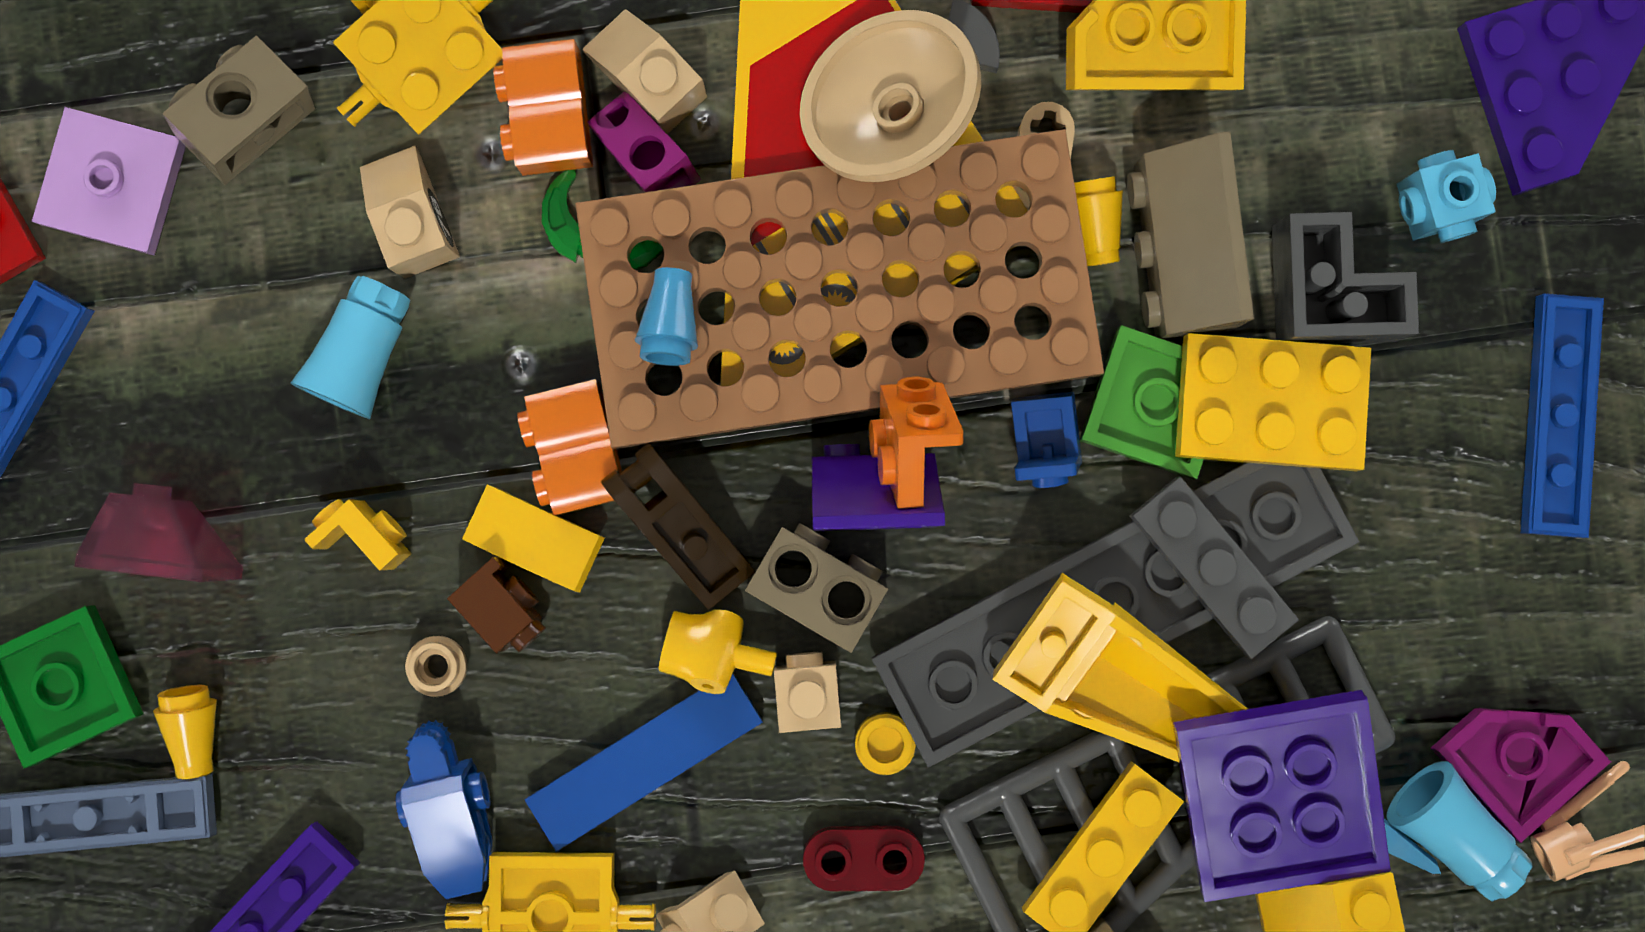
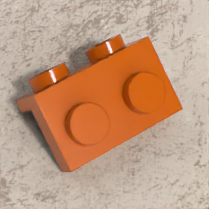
(912, 417)

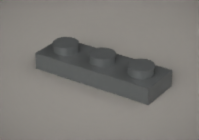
(1214, 567)

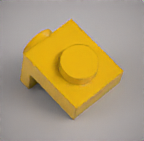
(373, 533)

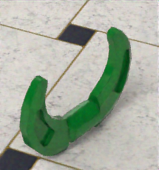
(564, 230)

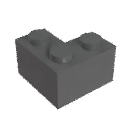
(1323, 298)

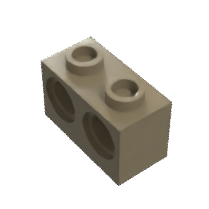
(809, 601)

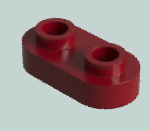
(863, 856)

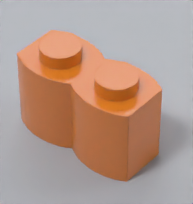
(545, 107)
(571, 444)

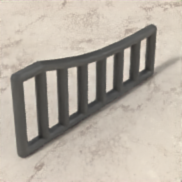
(1061, 767)

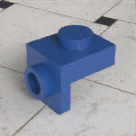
(1046, 439)

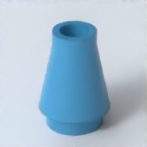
(668, 322)

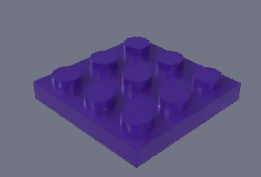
(1283, 795)

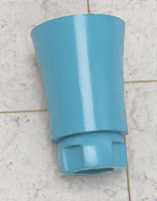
(355, 347)
(1459, 831)

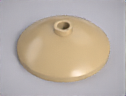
(877, 75)

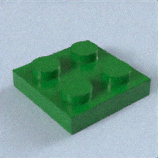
(63, 686)

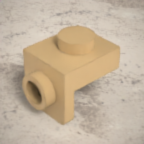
(715, 908)

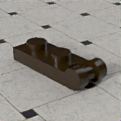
(679, 528)

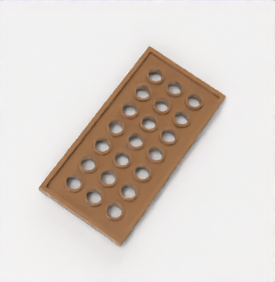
(794, 201)

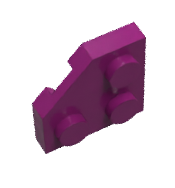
(1521, 763)

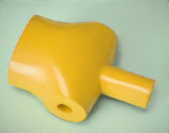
(709, 648)

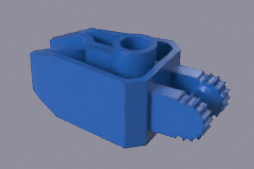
(446, 813)

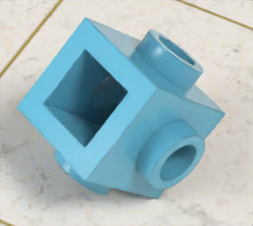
(1446, 196)

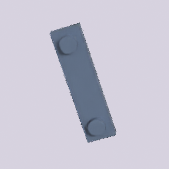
(106, 815)

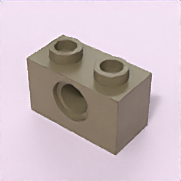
(233, 142)

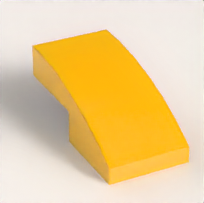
(533, 538)

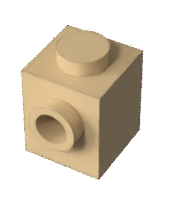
(807, 693)

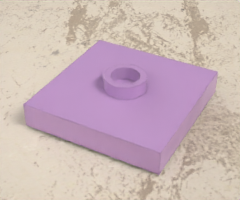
(109, 181)

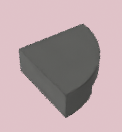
(978, 32)

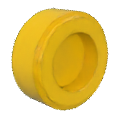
(884, 743)

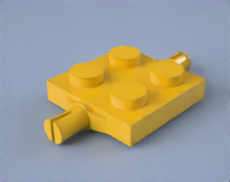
(417, 57)
(551, 896)

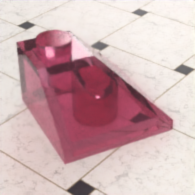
(156, 538)

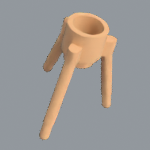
(1571, 850)

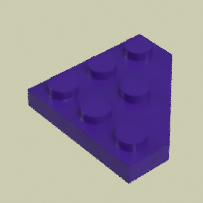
(1551, 80)

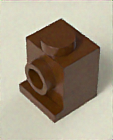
(499, 607)

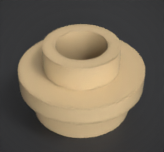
(418, 671)

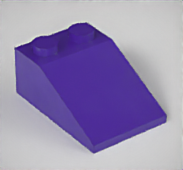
(851, 496)

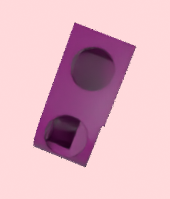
(642, 146)

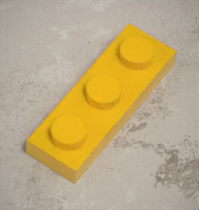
(1103, 853)

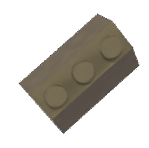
(1191, 239)

